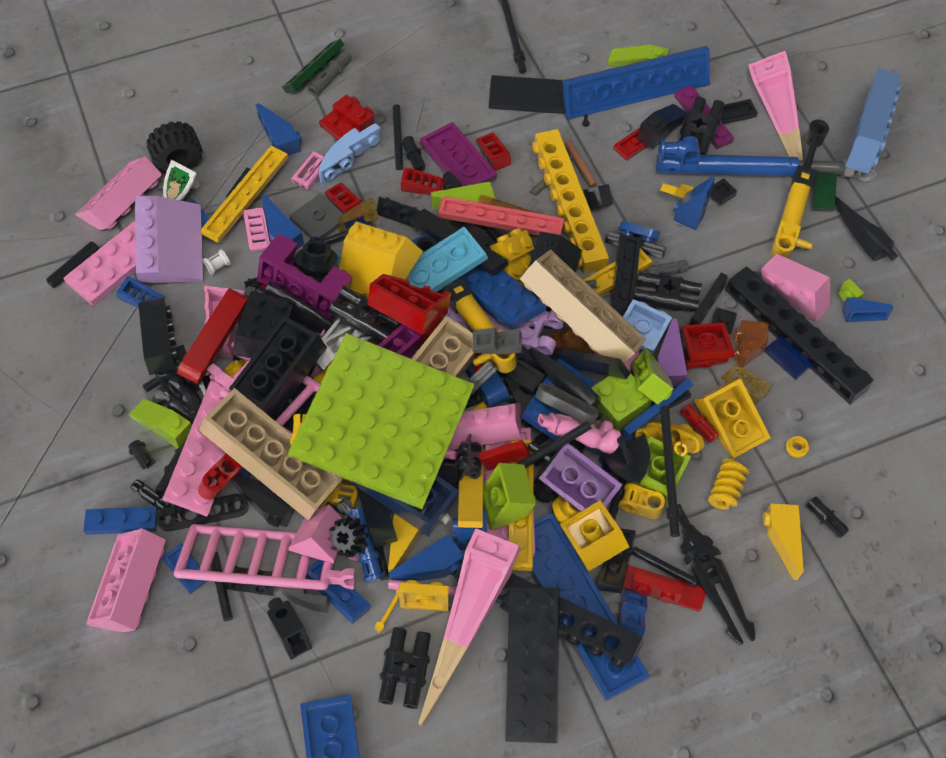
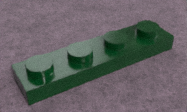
(318, 62)

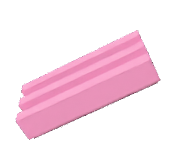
(312, 174)

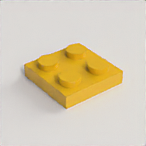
(424, 596)

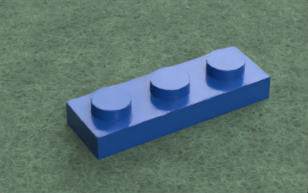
(120, 520)
(345, 600)

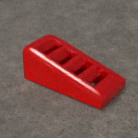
(495, 152)
(416, 175)
(344, 201)

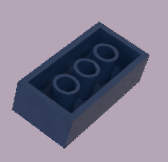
(436, 506)

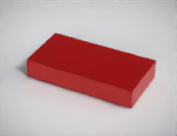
(506, 453)

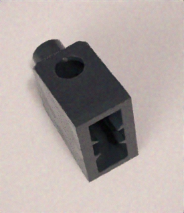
(288, 627)

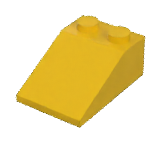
(733, 417)

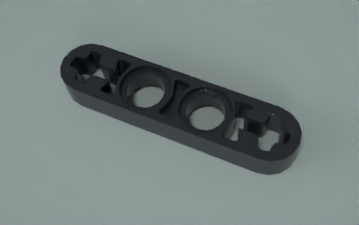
(201, 519)

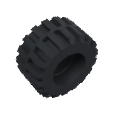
(174, 143)

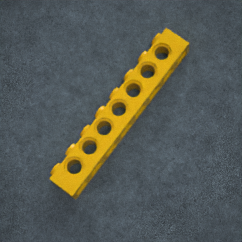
(563, 187)

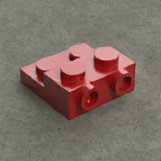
(346, 116)
(706, 341)

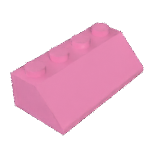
(119, 194)
(489, 425)
(126, 581)

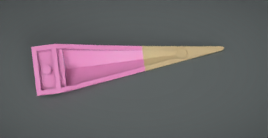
(776, 88)
(482, 578)

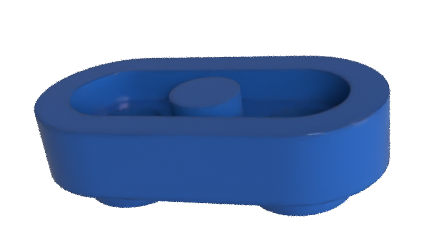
(631, 229)

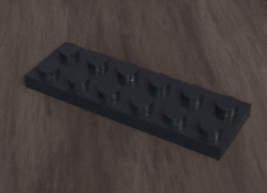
(533, 665)

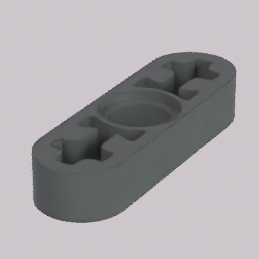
(566, 403)

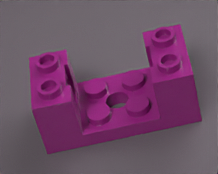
(278, 267)

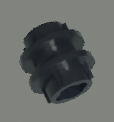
(316, 259)

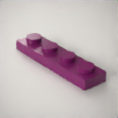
(686, 99)

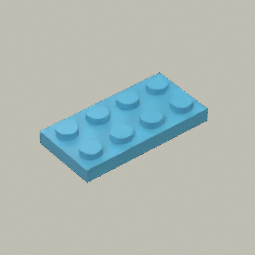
(447, 261)

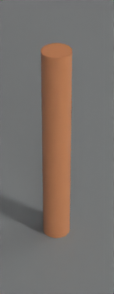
(580, 163)

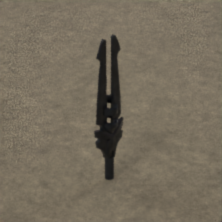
(701, 551)

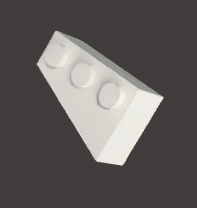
(334, 337)

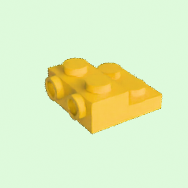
(516, 250)

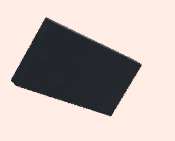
(526, 94)

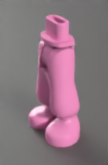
(601, 438)

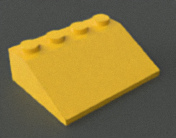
(375, 252)

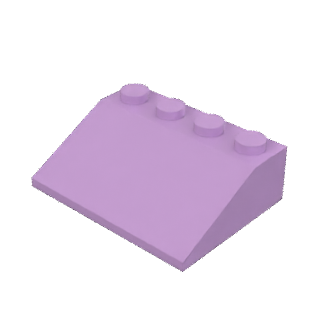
(168, 240)

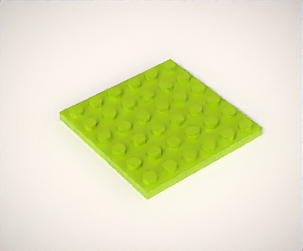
(382, 421)

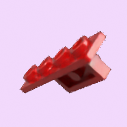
(664, 588)

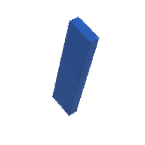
(655, 409)

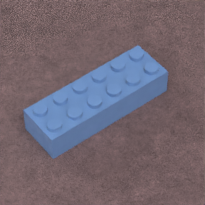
(874, 121)

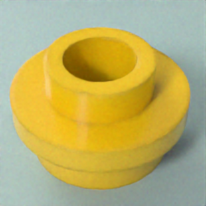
(801, 443)

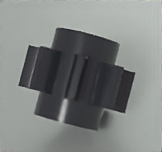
(543, 492)

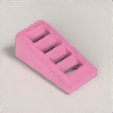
(256, 217)

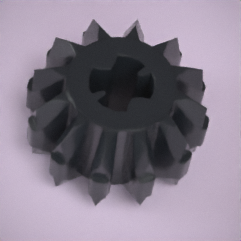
(348, 536)

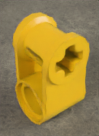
(640, 499)

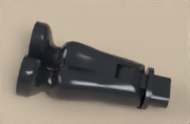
(185, 405)

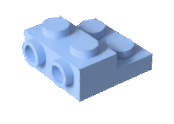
(648, 322)

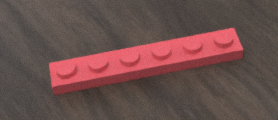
(499, 216)

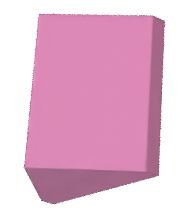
(314, 534)

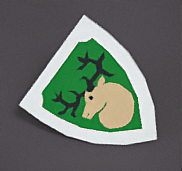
(178, 181)

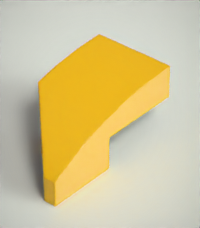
(672, 190)

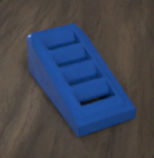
(137, 286)
(865, 310)

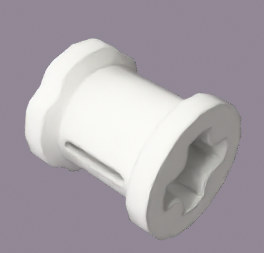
(216, 262)

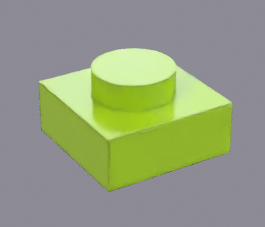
(850, 290)

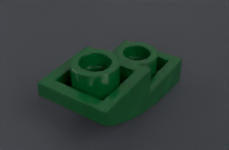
(825, 192)

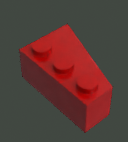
(408, 304)

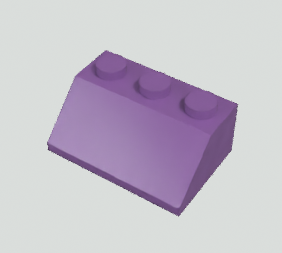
(579, 479)

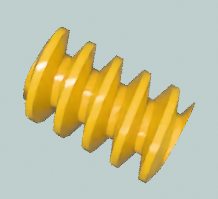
(728, 484)

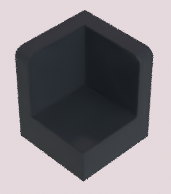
(598, 196)

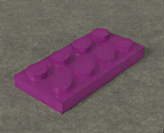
(457, 154)

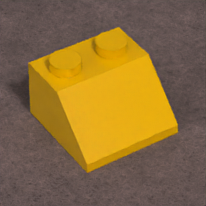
(594, 535)

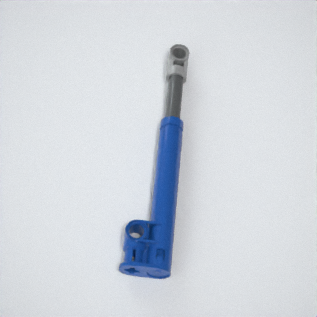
(685, 158)

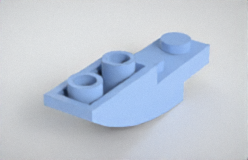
(342, 153)

